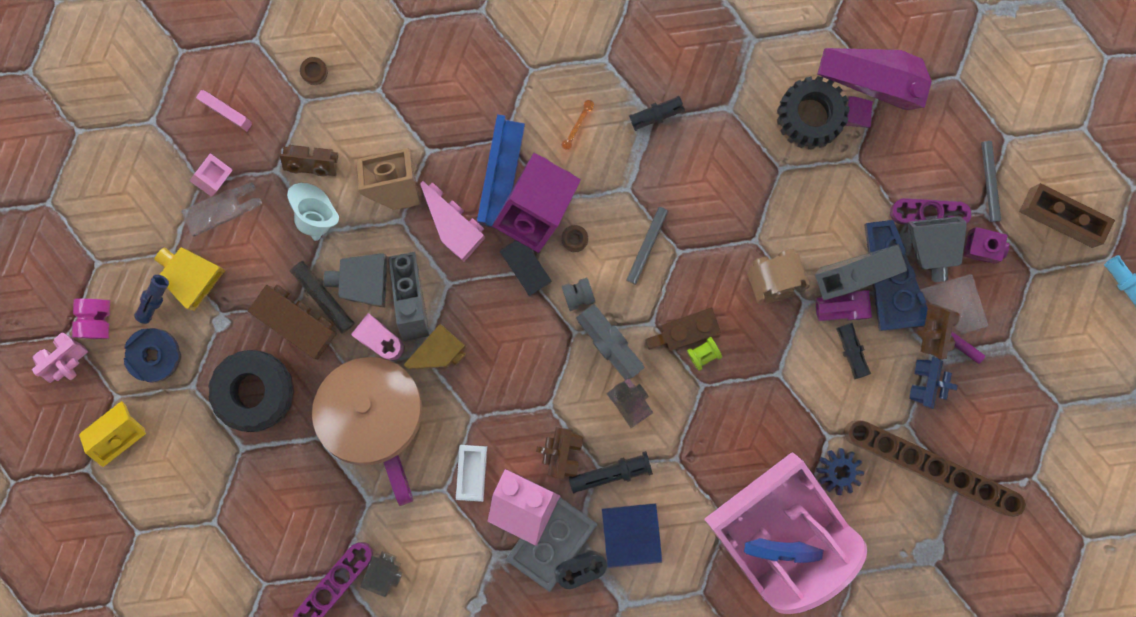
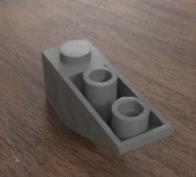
(860, 271)
(408, 297)

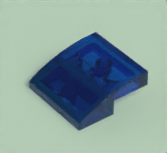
(632, 535)

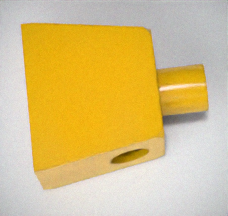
(188, 275)

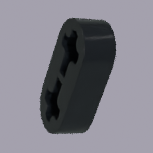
(580, 569)

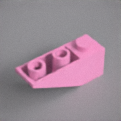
(454, 230)

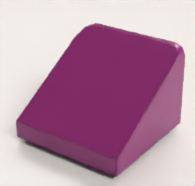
(859, 112)

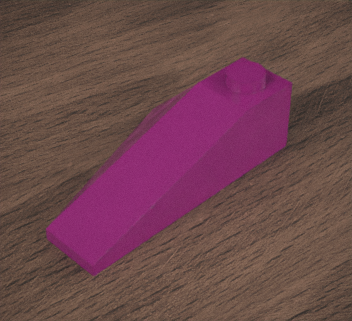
(880, 73)

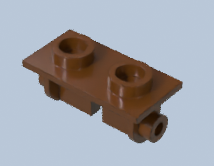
(297, 160)

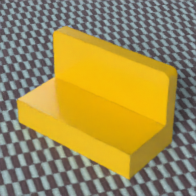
(111, 435)

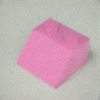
(521, 507)

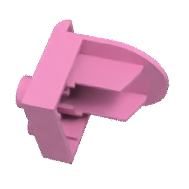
(790, 508)

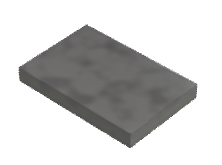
(559, 542)

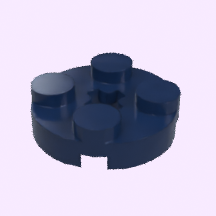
(136, 355)

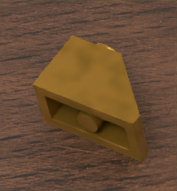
(437, 351)

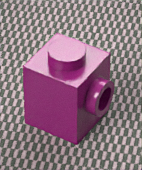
(986, 245)

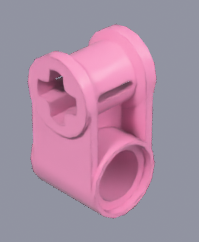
(375, 336)

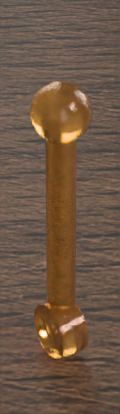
(588, 106)

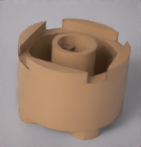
(777, 277)

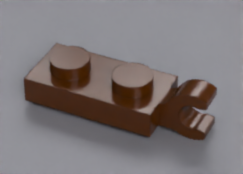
(686, 330)

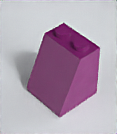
(536, 202)

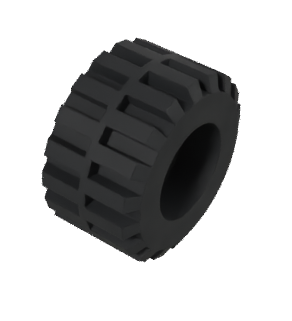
(824, 94)

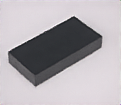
(525, 267)

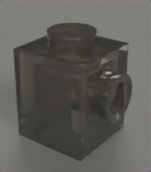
(630, 402)
(382, 574)

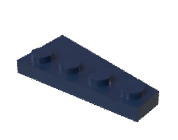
(897, 298)

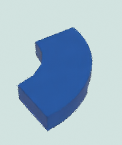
(782, 551)

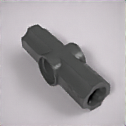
(610, 342)

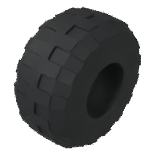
(225, 386)

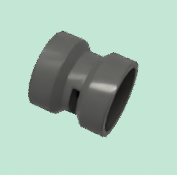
(578, 294)

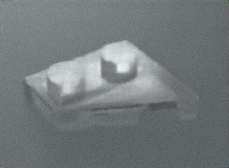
(960, 297)

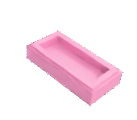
(224, 110)

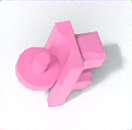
(61, 361)

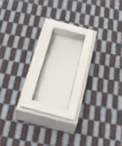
(471, 473)

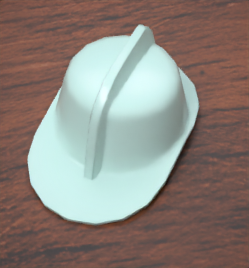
(311, 210)

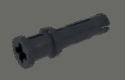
(624, 469)

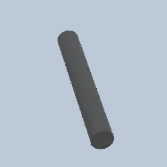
(991, 181)
(647, 245)

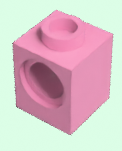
(211, 175)

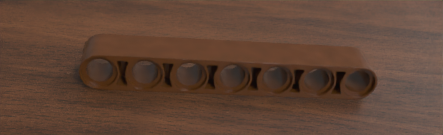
(946, 473)

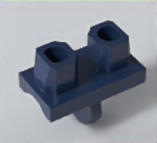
(932, 370)

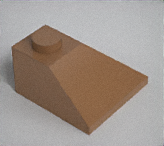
(389, 179)

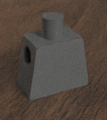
(938, 244)
(360, 279)

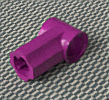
(848, 306)

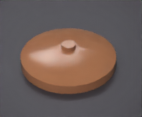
(367, 411)

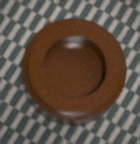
(313, 71)

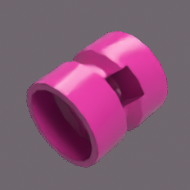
(91, 318)

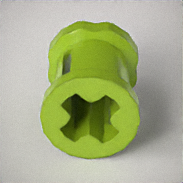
(704, 353)

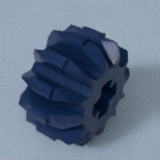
(840, 461)

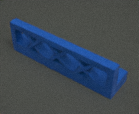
(500, 168)

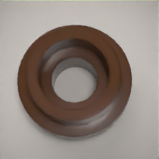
(571, 230)

